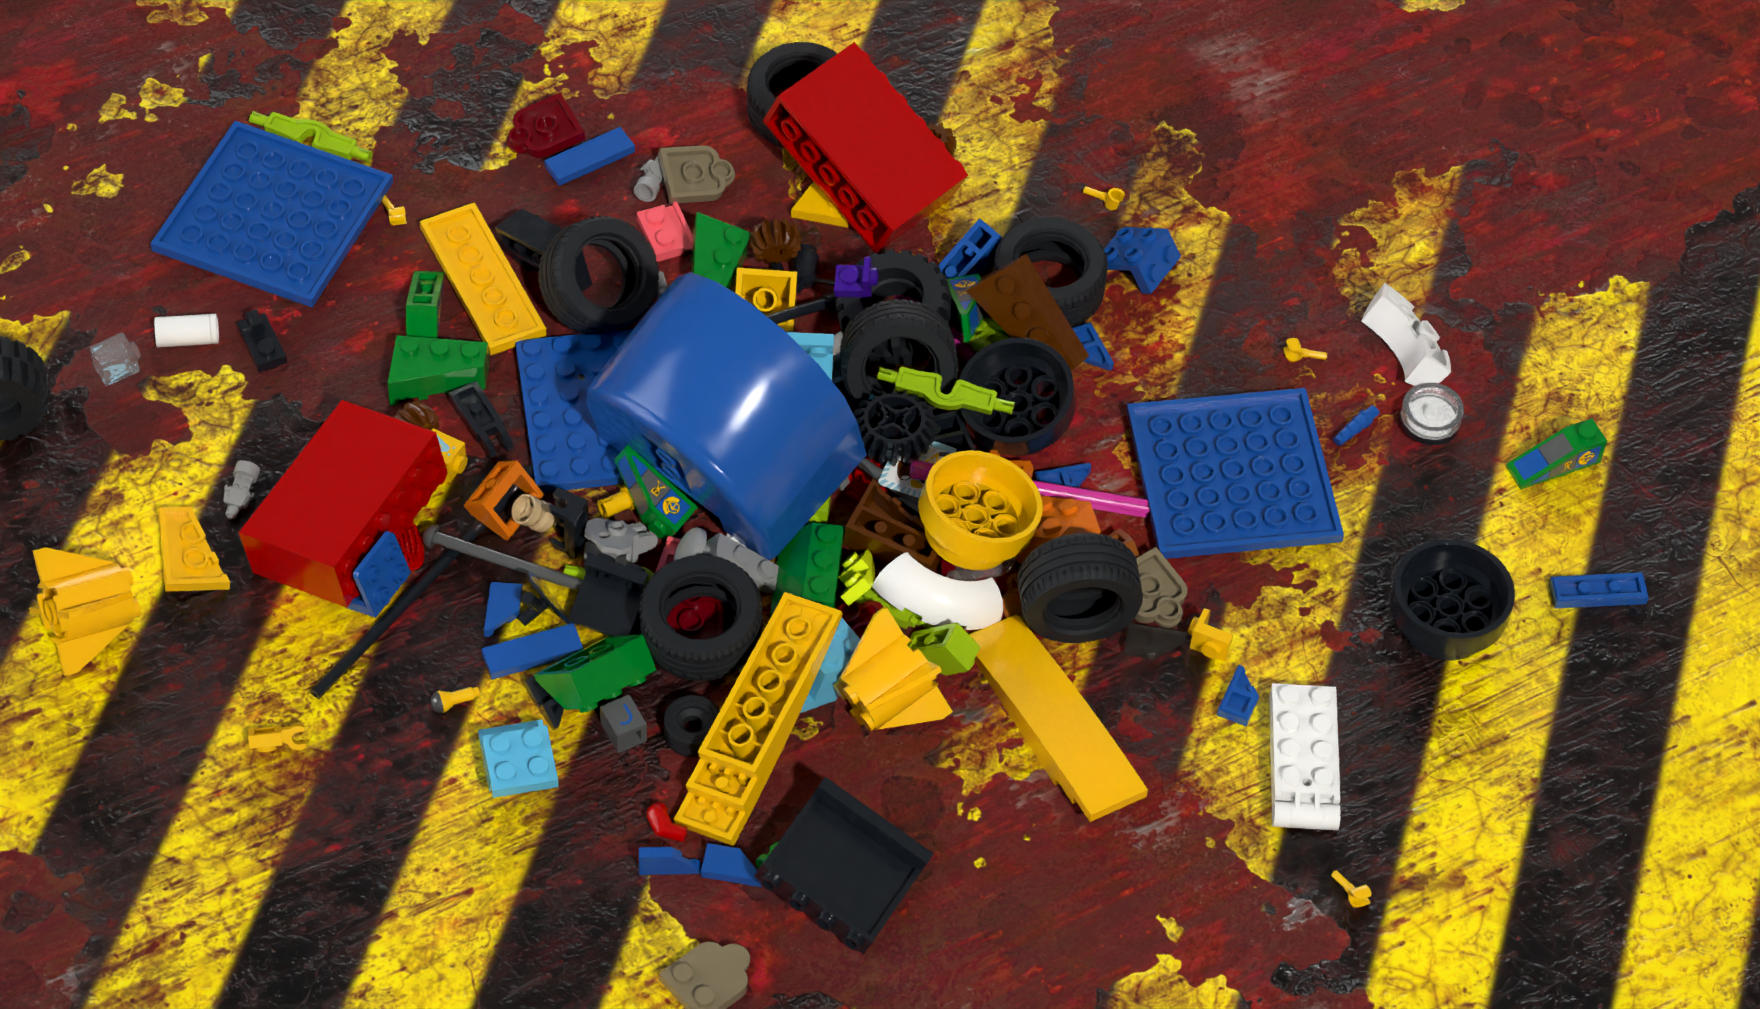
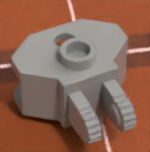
(618, 539)

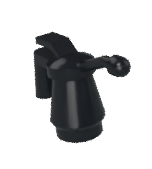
(806, 267)

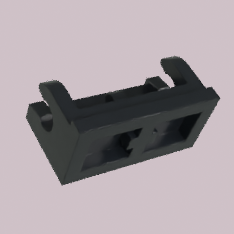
(571, 521)

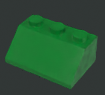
(811, 565)
(598, 672)

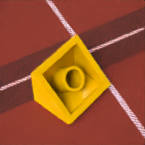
(768, 290)

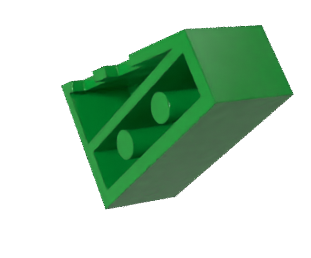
(718, 249)
(435, 366)

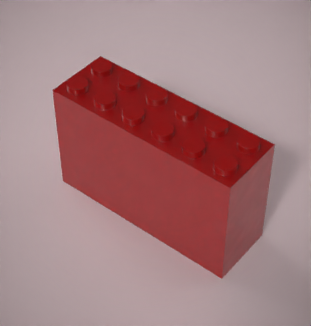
(865, 147)
(339, 498)

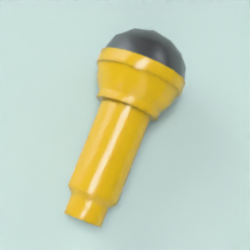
(442, 701)

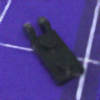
(480, 417)

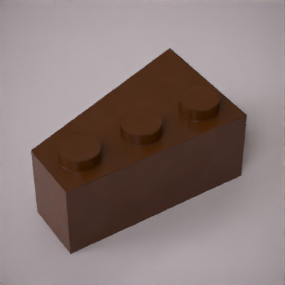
(887, 530)

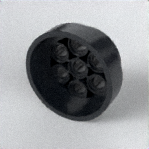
(1044, 370)
(1475, 580)

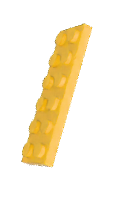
(482, 278)

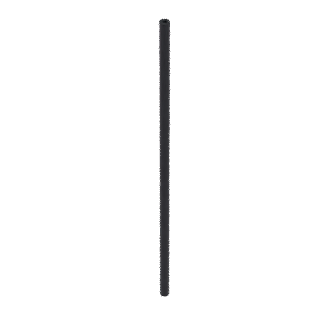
(407, 599)

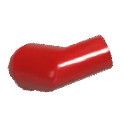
(662, 825)

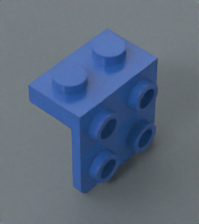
(1144, 252)
(379, 576)

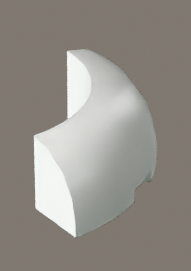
(1408, 337)
(937, 597)

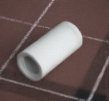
(186, 330)

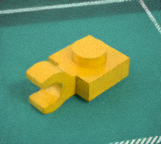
(269, 737)

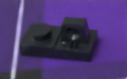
(261, 341)

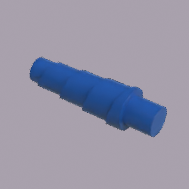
(1356, 425)

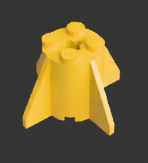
(83, 603)
(889, 680)

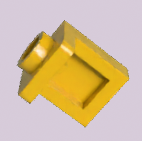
(1208, 639)

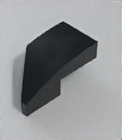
(547, 705)

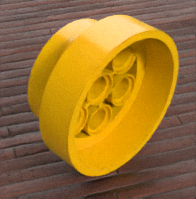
(979, 509)

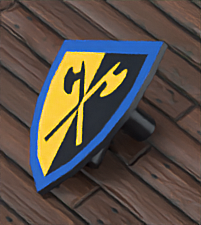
(537, 606)

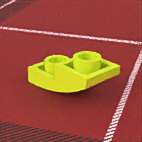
(857, 576)

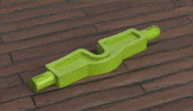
(301, 129)
(962, 395)

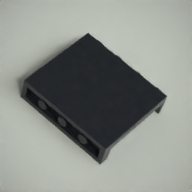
(843, 866)

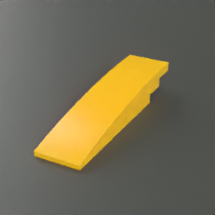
(757, 719)
(1056, 720)

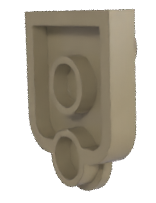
(694, 173)
(1161, 590)
(708, 976)

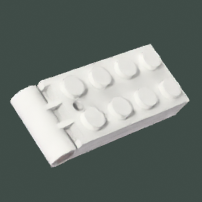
(1304, 757)

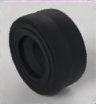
(685, 710)

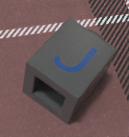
(623, 723)

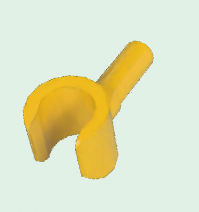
(1112, 198)
(396, 214)
(1295, 352)
(1357, 896)

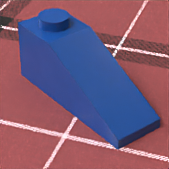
(972, 253)

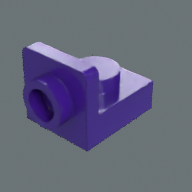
(856, 279)

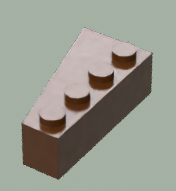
(1026, 308)

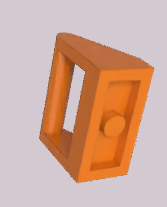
(493, 489)

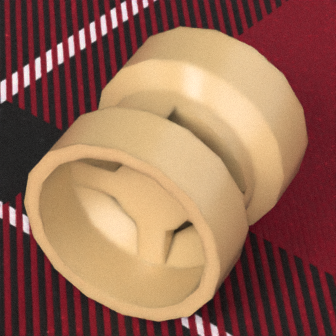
(532, 513)

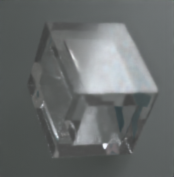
(115, 358)

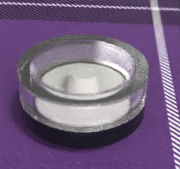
(1431, 413)

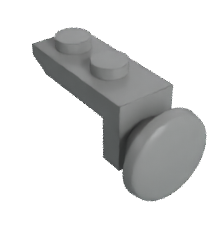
(759, 568)

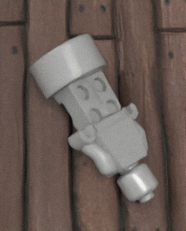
(648, 185)
(238, 494)

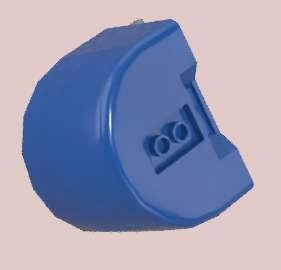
(728, 412)

